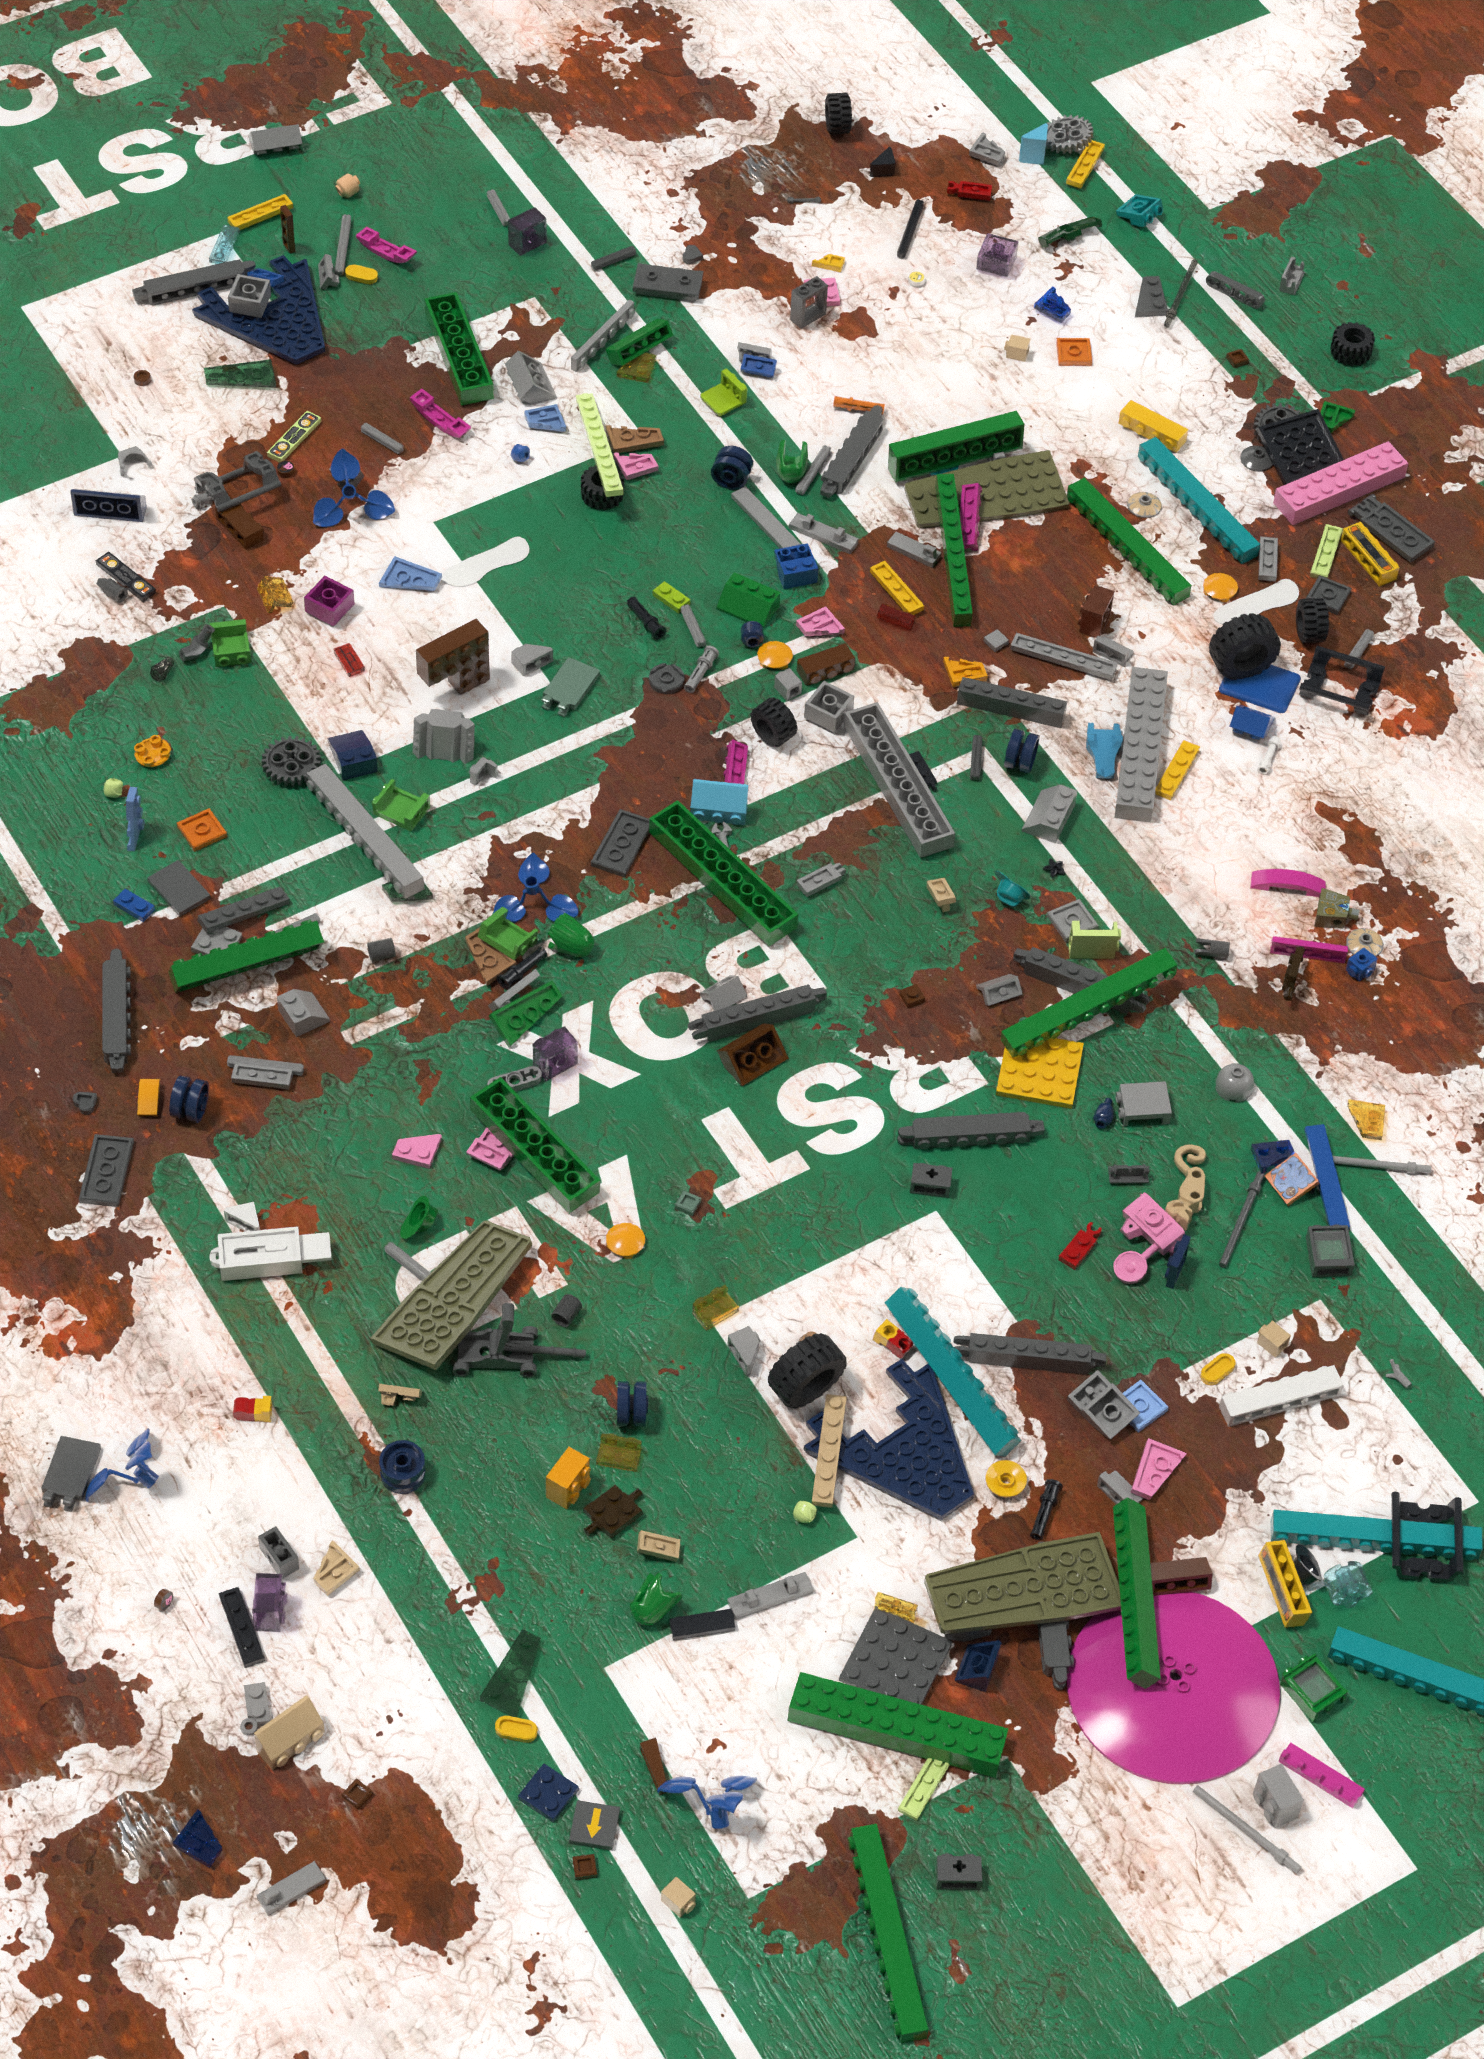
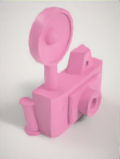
(1154, 1225)

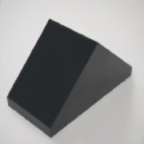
(883, 165)

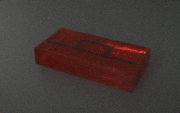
(349, 659)

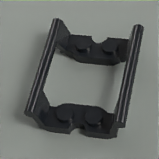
(1317, 674)
(1439, 1514)

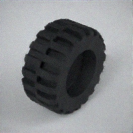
(1244, 646)
(807, 1370)

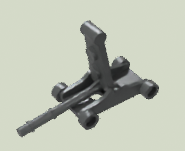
(502, 1340)

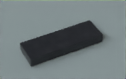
(702, 1624)

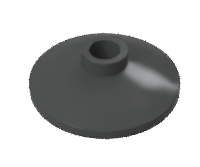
(1256, 458)

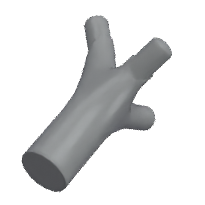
(1398, 1375)

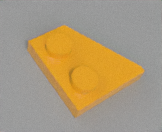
(964, 668)

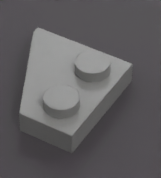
(987, 150)

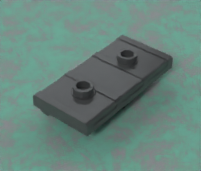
(668, 282)

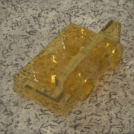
(274, 593)
(714, 1307)
(619, 1452)
(896, 1606)

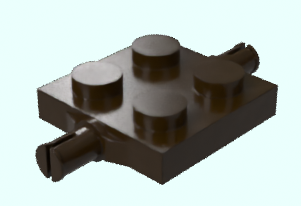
(1292, 972)
(613, 1511)

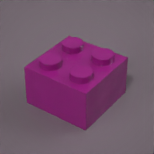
(329, 600)

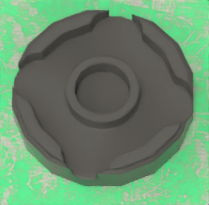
(666, 678)

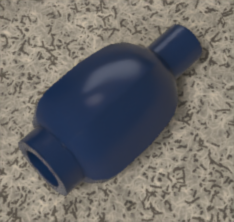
(1104, 1114)

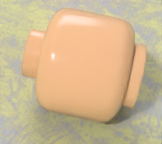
(347, 185)

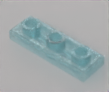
(224, 244)

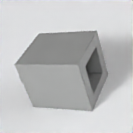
(788, 684)

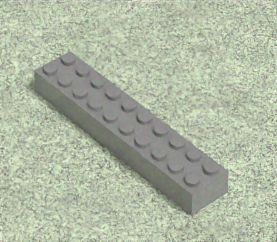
(1141, 744)
(899, 780)

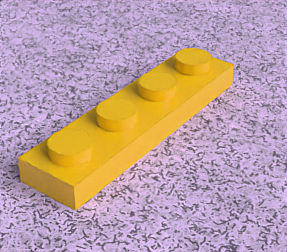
(1085, 164)
(259, 212)
(896, 588)
(1177, 770)

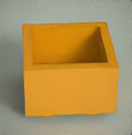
(568, 1478)

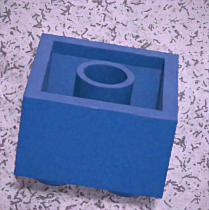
(1251, 722)

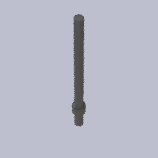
(1253, 1190)

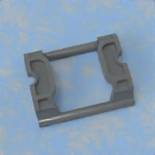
(252, 462)

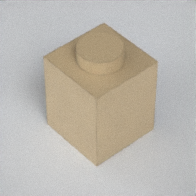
(1017, 347)
(1273, 1338)
(678, 1897)

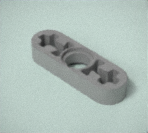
(526, 1072)

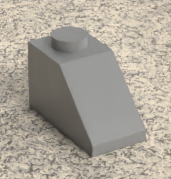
(531, 657)
(744, 1347)

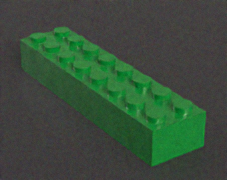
(459, 348)
(955, 446)
(245, 956)
(535, 1145)

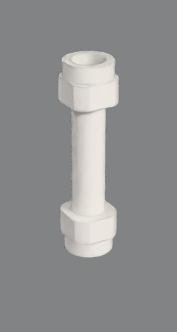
(1265, 764)

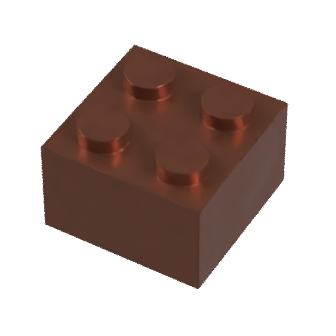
(1096, 611)

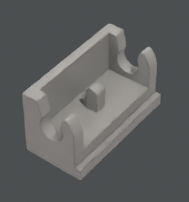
(1292, 277)

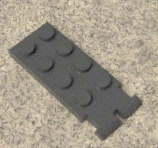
(1392, 528)

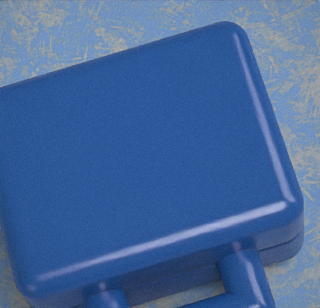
(1268, 690)

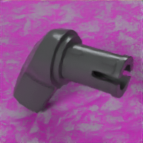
(197, 645)

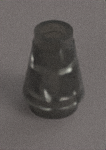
(161, 669)

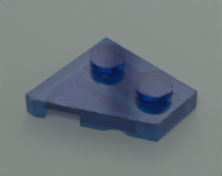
(1053, 305)
(1271, 1153)
(198, 1840)

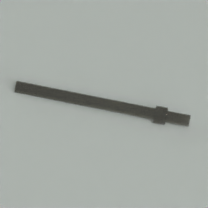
(1172, 312)

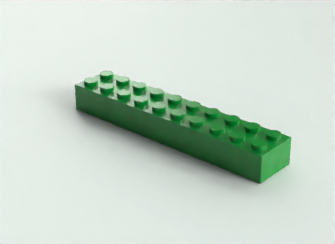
(723, 873)
(897, 1724)

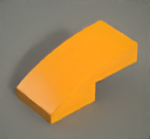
(148, 1097)

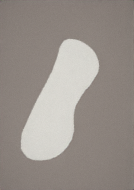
(475, 567)
(1276, 595)

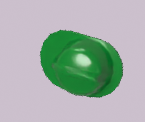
(419, 1219)

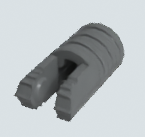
(1217, 948)

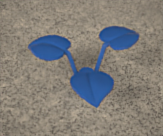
(347, 467)
(531, 874)
(143, 1474)
(719, 1803)

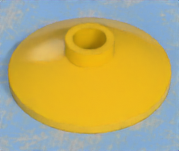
(1006, 1471)

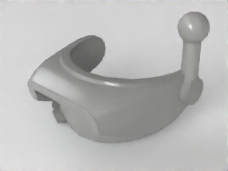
(129, 454)

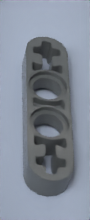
(1252, 298)

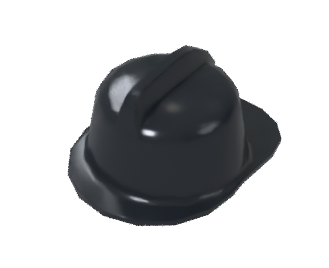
(1306, 1566)

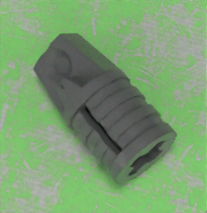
(113, 589)

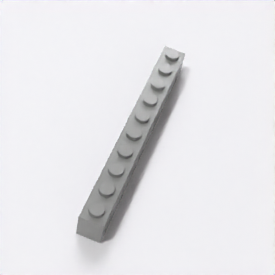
(365, 831)

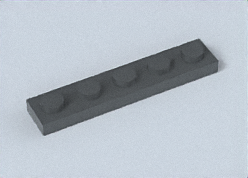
(243, 909)

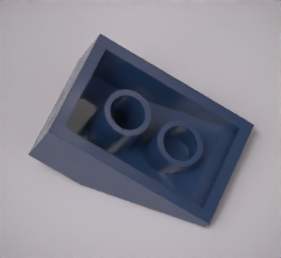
(353, 754)

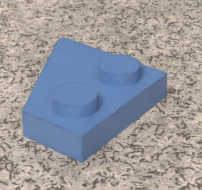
(545, 418)

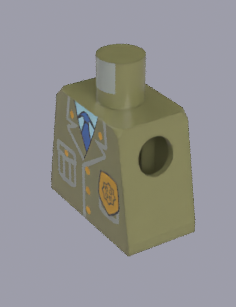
(1334, 910)

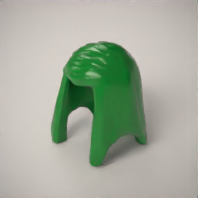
(791, 468)
(570, 937)
(652, 1602)

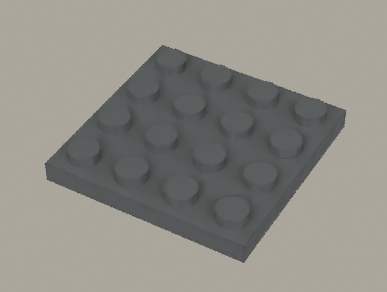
(895, 1658)

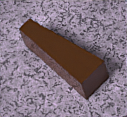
(652, 1758)

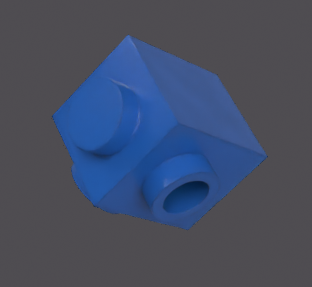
(1361, 964)

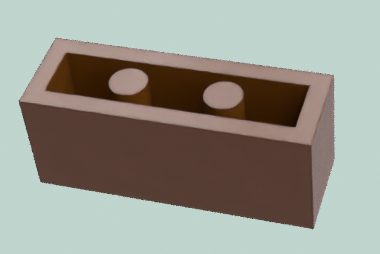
(241, 525)
(825, 664)
(1181, 1576)

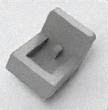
(482, 768)

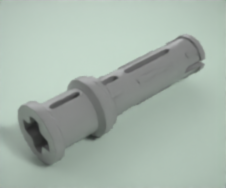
(704, 663)

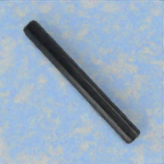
(910, 228)

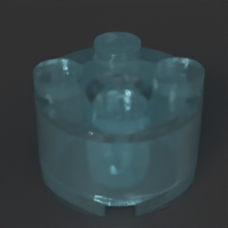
(1347, 1584)

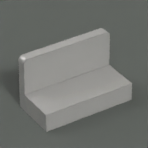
(1112, 650)
(1000, 989)
(724, 992)
(1116, 1487)

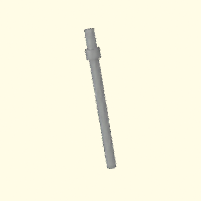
(1410, 1167)
(1280, 1854)

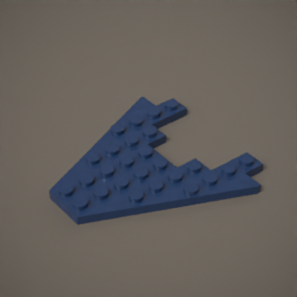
(288, 324)
(917, 1460)

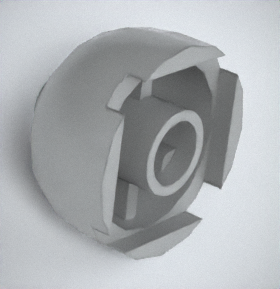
(1235, 1082)

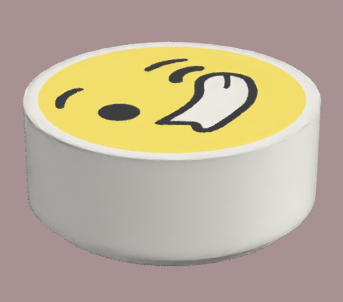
(916, 279)

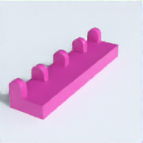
(970, 514)
(736, 762)
(1313, 950)
(1321, 1775)

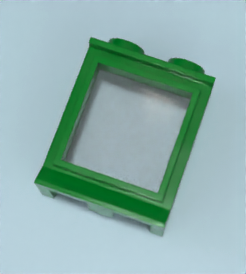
(1312, 1686)

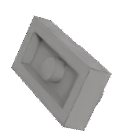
(325, 273)
(744, 348)

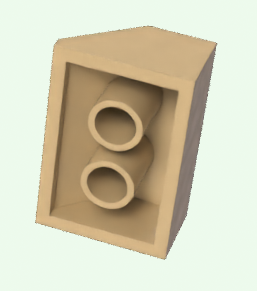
(289, 1733)

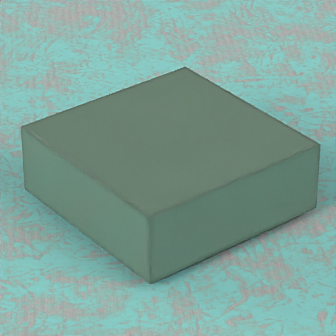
(688, 1203)

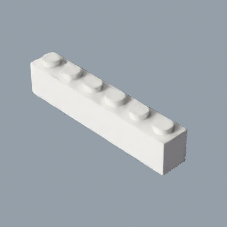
(1281, 1395)

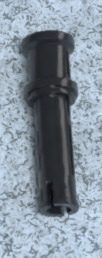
(650, 622)
(516, 972)
(1048, 1502)

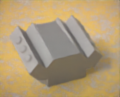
(443, 736)

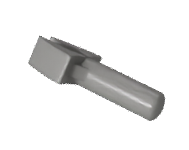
(722, 835)

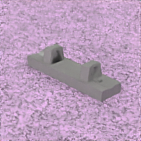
(823, 533)
(770, 1595)

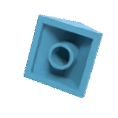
(1033, 146)

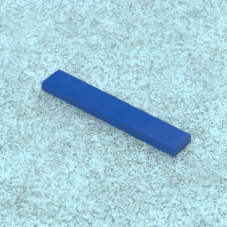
(1326, 1175)

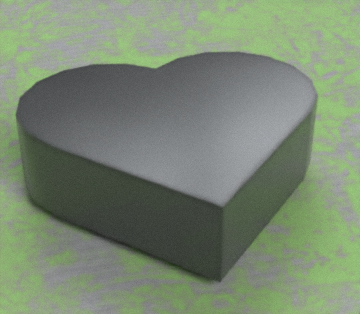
(692, 254)
(85, 1102)

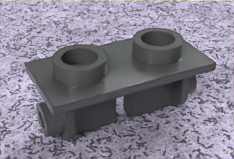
(1128, 1174)

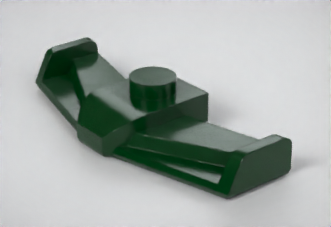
(1069, 231)

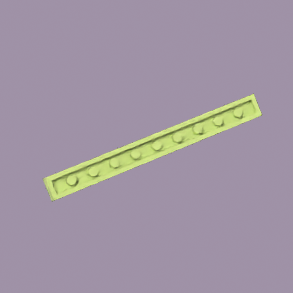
(599, 445)

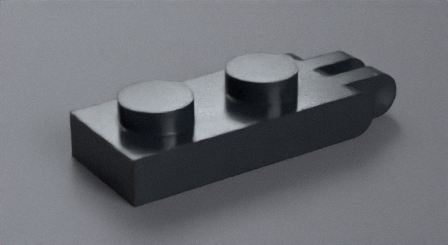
(924, 770)

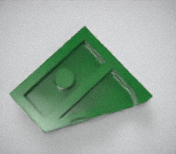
(1335, 415)

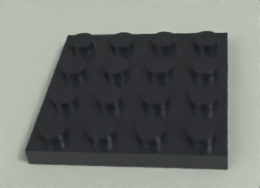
(1299, 445)

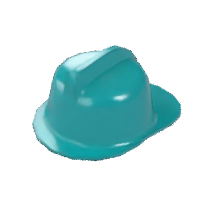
(1010, 892)

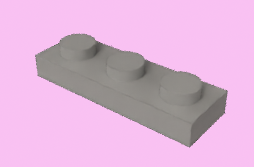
(1268, 559)
(262, 1075)

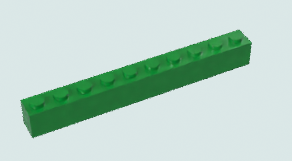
(1128, 541)
(953, 550)
(1089, 1002)
(1136, 1593)
(888, 1933)

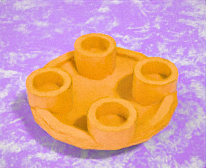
(1220, 586)
(774, 655)
(152, 751)
(625, 1240)

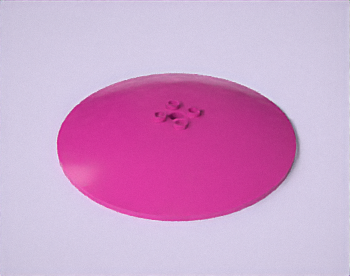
(1185, 1726)

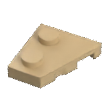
(334, 1569)

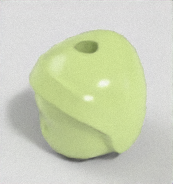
(113, 788)
(804, 1512)

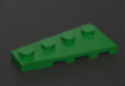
(524, 1012)

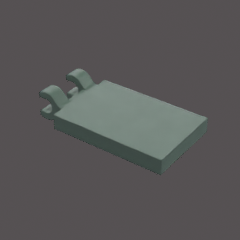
(569, 685)

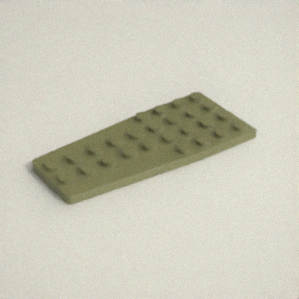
(1009, 489)
(453, 1296)
(1026, 1586)

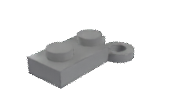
(256, 1707)

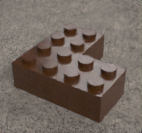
(459, 656)

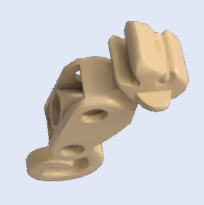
(1192, 1189)

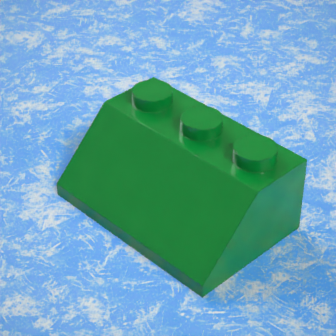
(748, 600)

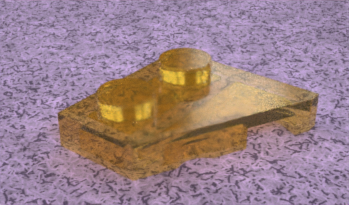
(638, 368)
(1368, 1118)

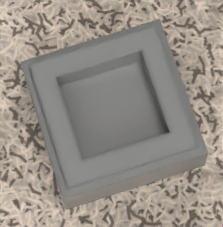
(996, 640)

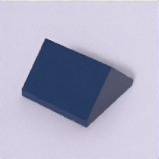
(978, 1665)

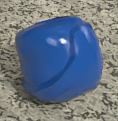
(520, 453)

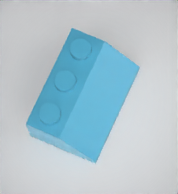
(719, 801)

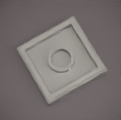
(1074, 911)

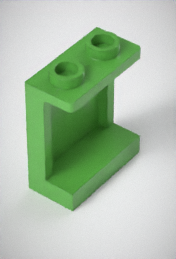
(230, 643)
(400, 806)
(506, 935)

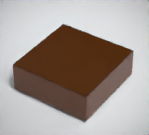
(1237, 358)
(357, 1793)
(584, 1867)

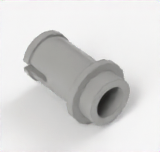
(199, 500)

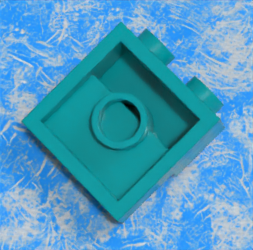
(1141, 209)

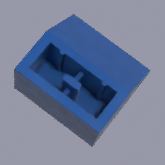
(796, 566)

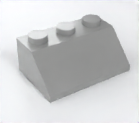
(275, 139)
(529, 379)
(1050, 812)

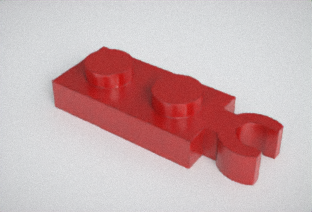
(970, 190)
(1079, 1246)

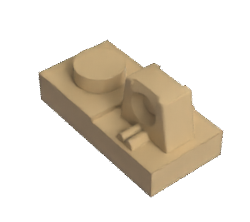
(941, 893)
(390, 1392)
(658, 1545)

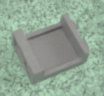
(1143, 1101)

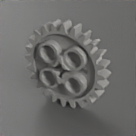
(1079, 133)

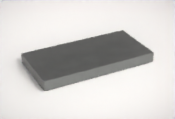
(621, 843)
(106, 1170)

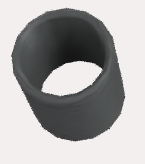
(381, 949)
(566, 1310)

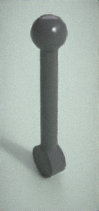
(790, 200)

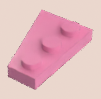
(1155, 1467)

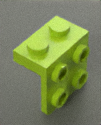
(726, 395)

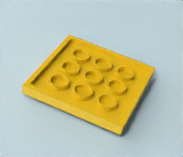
(1042, 1074)

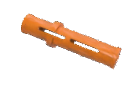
(855, 404)

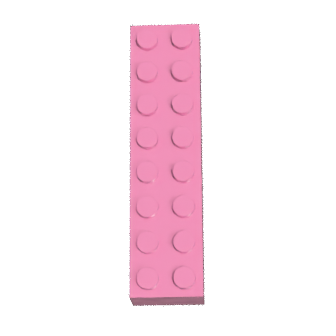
(1340, 483)

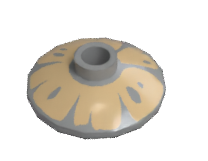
(1144, 505)
(1364, 938)

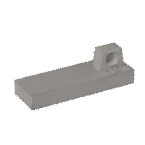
(911, 548)
(504, 998)
(291, 1888)

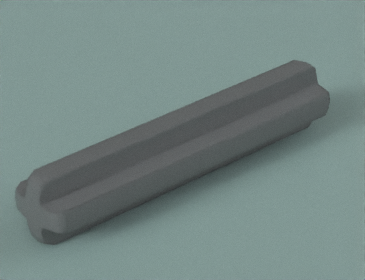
(613, 258)
(976, 757)

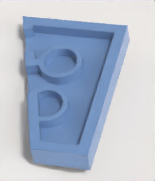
(409, 575)
(134, 815)

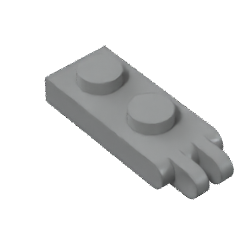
(821, 878)

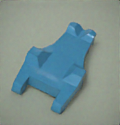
(1104, 748)

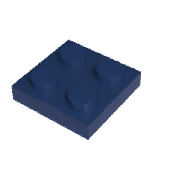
(1177, 1261)
(548, 1792)

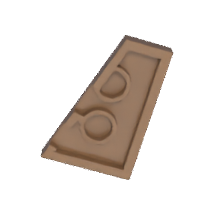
(633, 439)
(487, 958)

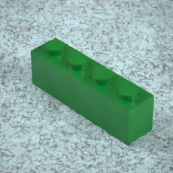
(639, 342)

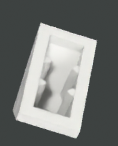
(242, 1217)

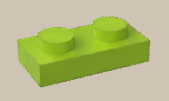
(670, 596)

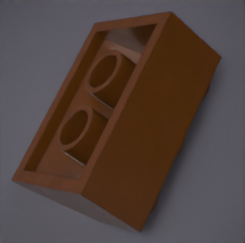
(753, 1053)

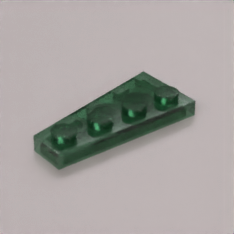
(242, 374)
(511, 1678)

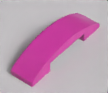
(384, 249)
(437, 416)
(1287, 879)

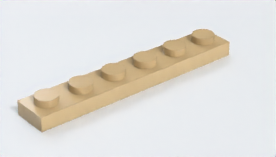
(829, 1450)

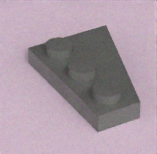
(1151, 298)

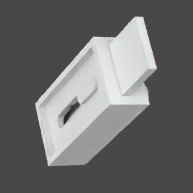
(268, 1252)

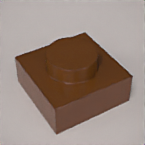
(912, 996)

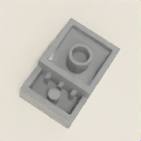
(1103, 1405)

